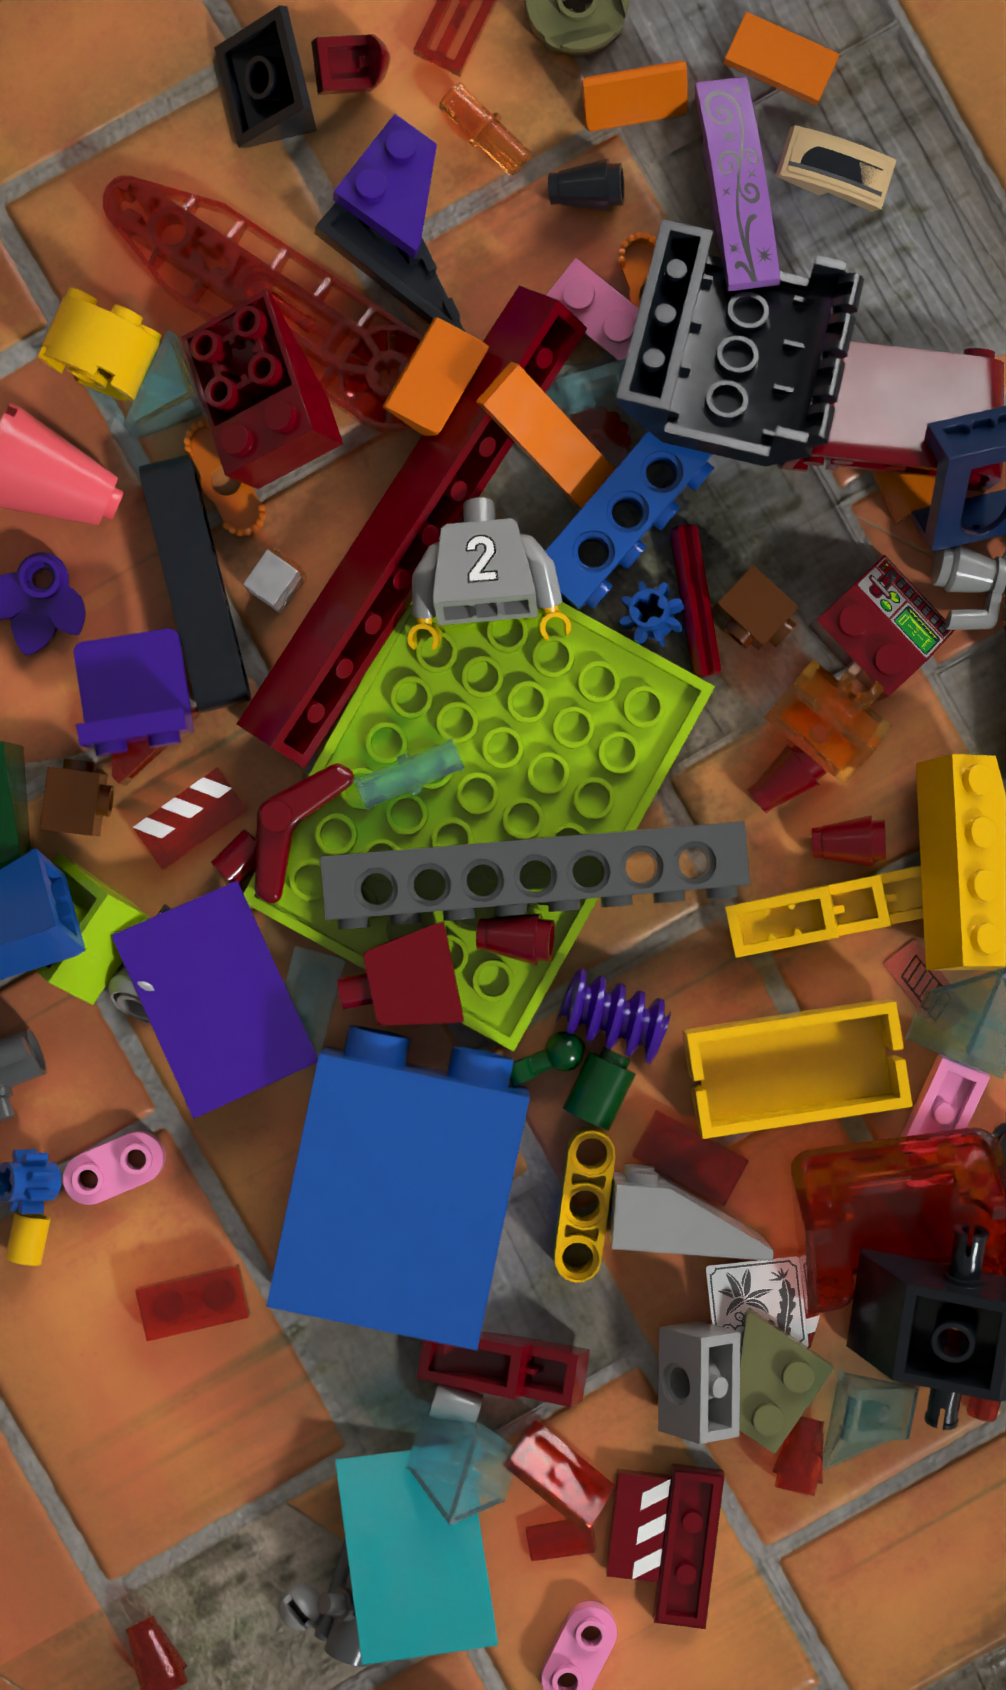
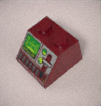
(882, 627)

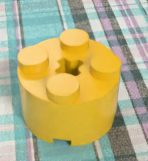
(99, 346)

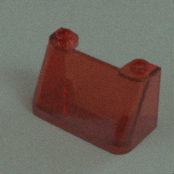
(894, 1200)

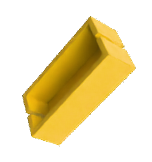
(796, 1068)

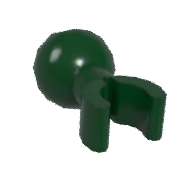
(561, 1052)

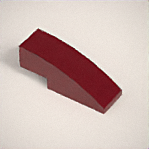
(509, 1368)

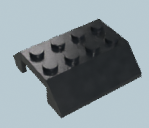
(737, 367)

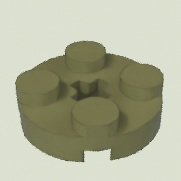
(573, 32)

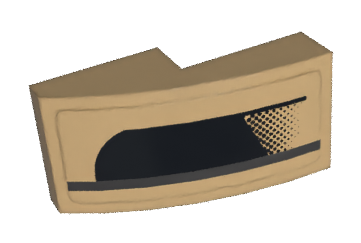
(836, 167)

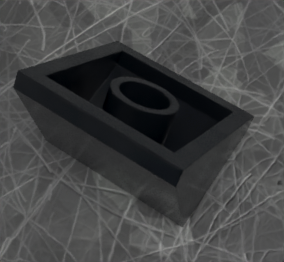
(265, 81)

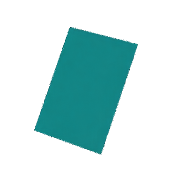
(411, 1573)

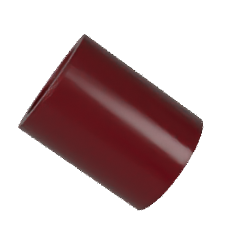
(237, 858)

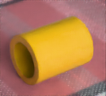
(27, 1238)

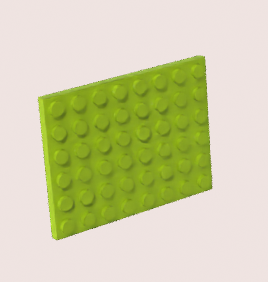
(550, 746)

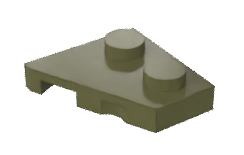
(775, 1381)

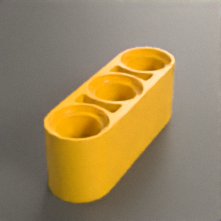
(588, 1228)

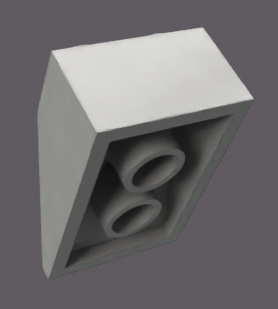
(663, 1217)

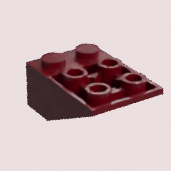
(259, 393)

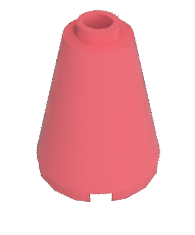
(50, 475)

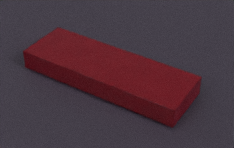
(689, 1546)

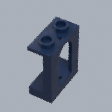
(960, 446)

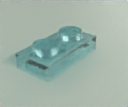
(313, 990)

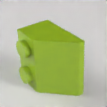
(100, 914)

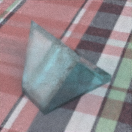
(167, 392)
(966, 1022)
(866, 1416)
(460, 1466)

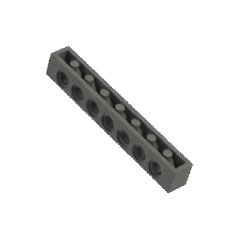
(721, 843)

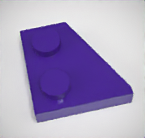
(392, 184)

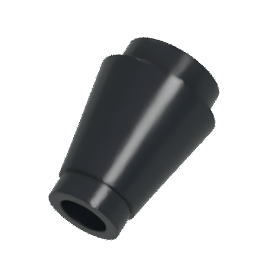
(588, 186)

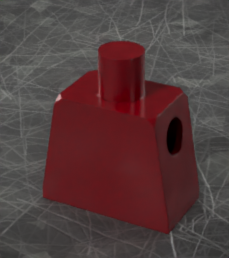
(407, 980)

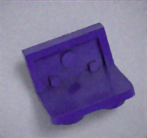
(132, 691)

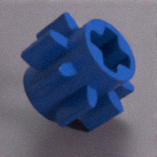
(648, 600)
(29, 1181)

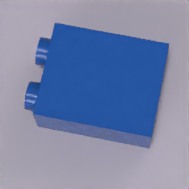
(400, 1189)

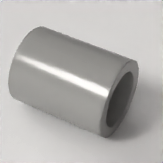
(455, 1403)

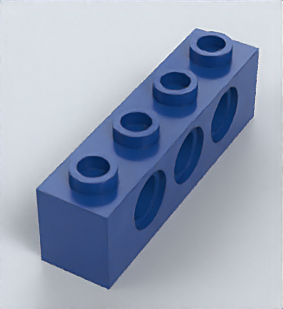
(595, 521)

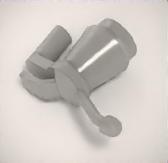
(969, 571)

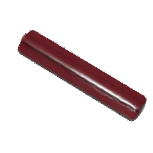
(696, 600)

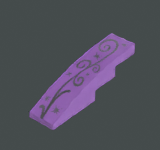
(737, 184)

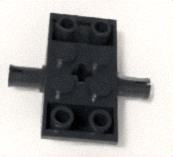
(907, 1317)

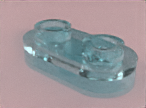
(579, 390)

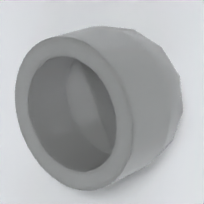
(306, 1599)

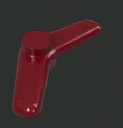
(279, 819)

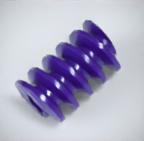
(614, 1015)

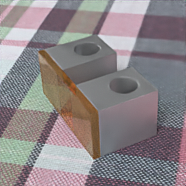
(275, 579)

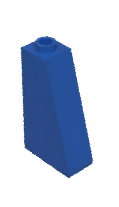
(36, 916)

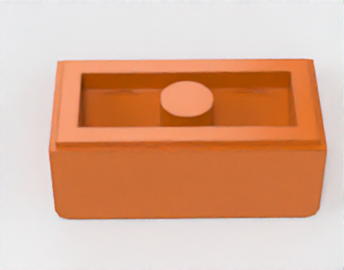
(635, 96)
(435, 377)

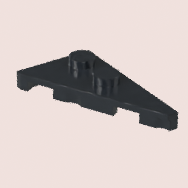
(406, 278)

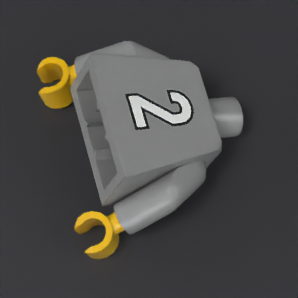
(482, 575)

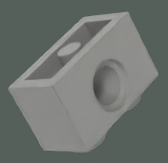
(699, 1381)

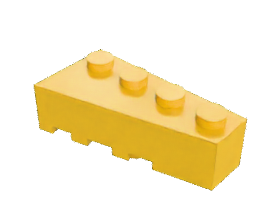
(963, 861)

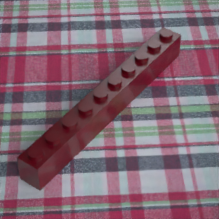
(375, 576)

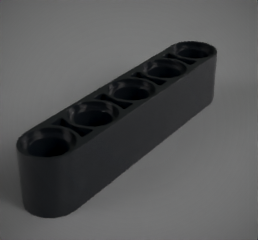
(195, 583)

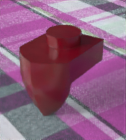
(349, 63)

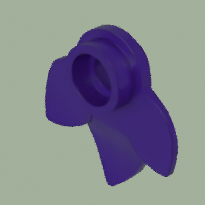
(38, 611)

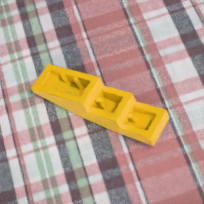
(826, 911)

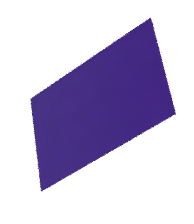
(215, 999)

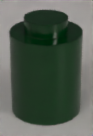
(600, 1088)

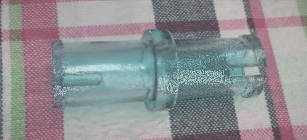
(409, 774)

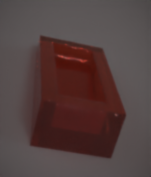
(559, 1540)

